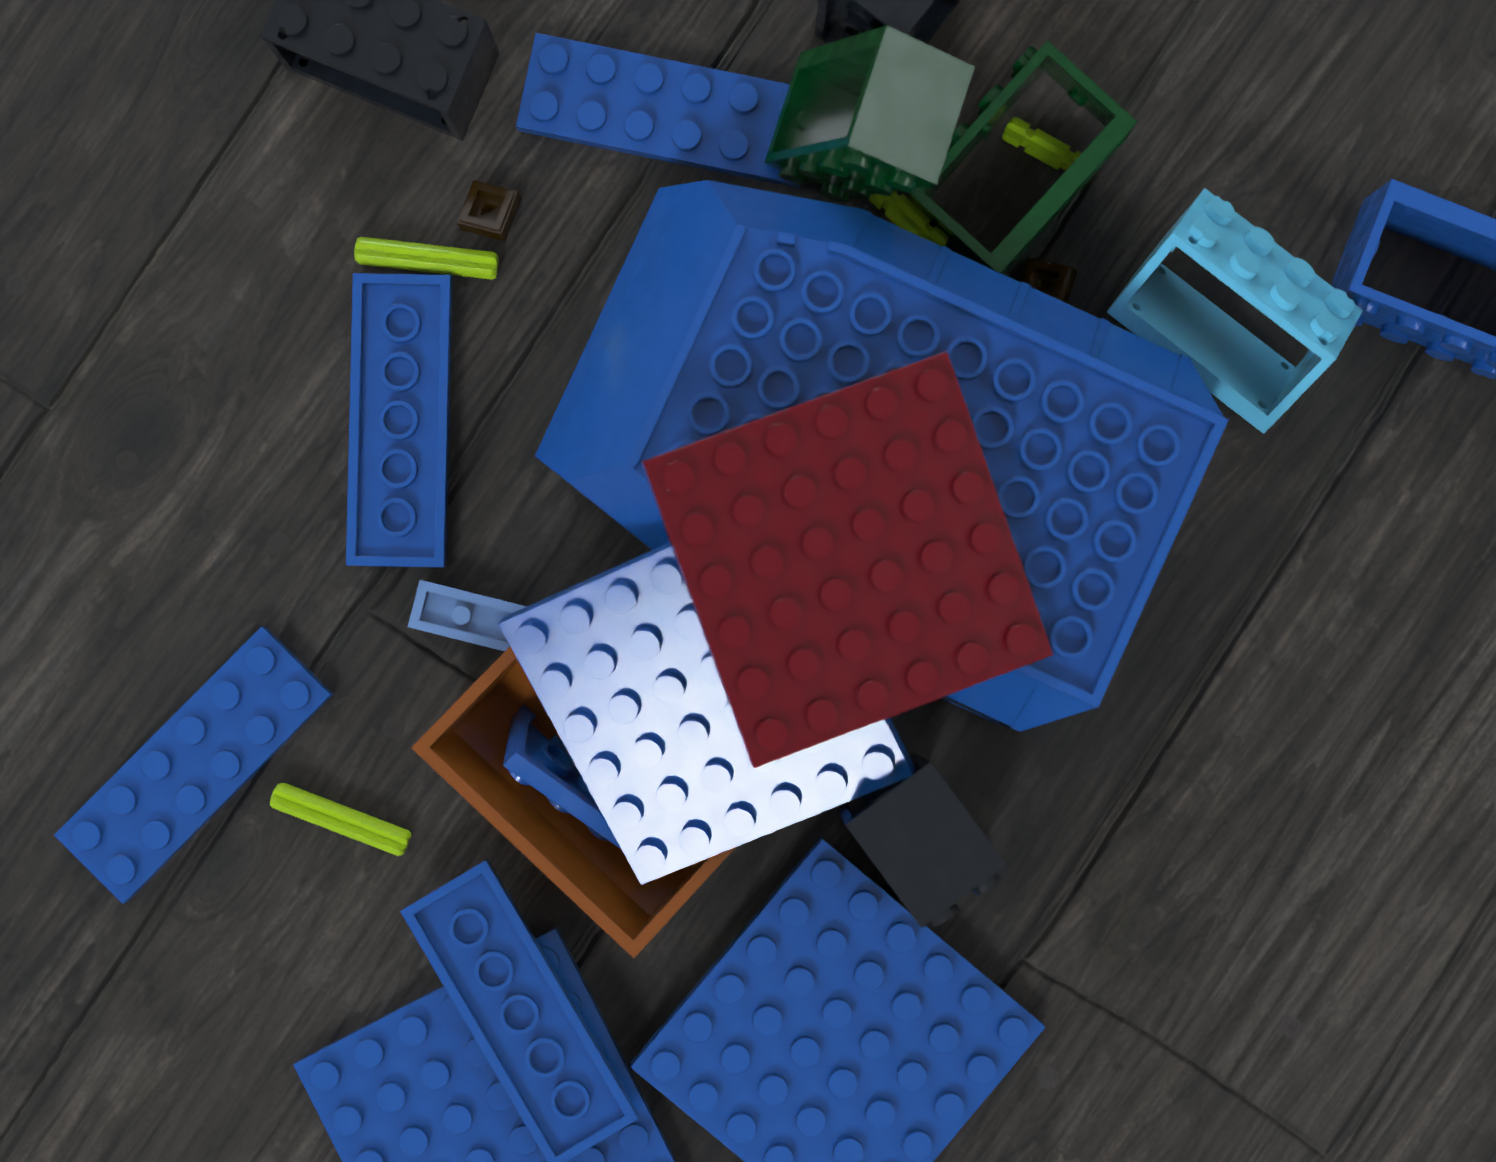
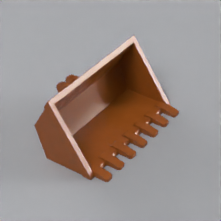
(469, 754)

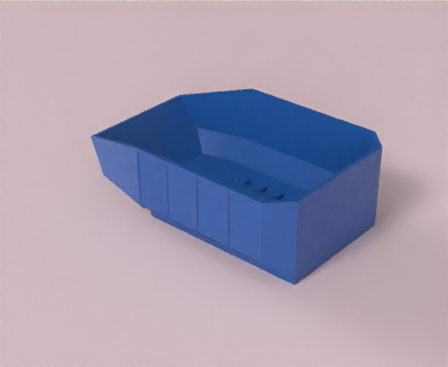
(781, 298)

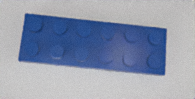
(651, 107)
(399, 420)
(193, 765)
(520, 1013)

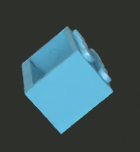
(1226, 355)

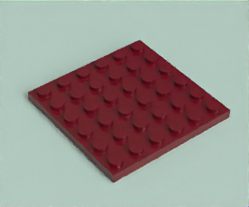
(847, 559)

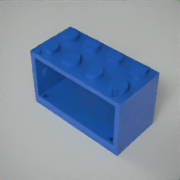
(1434, 224)

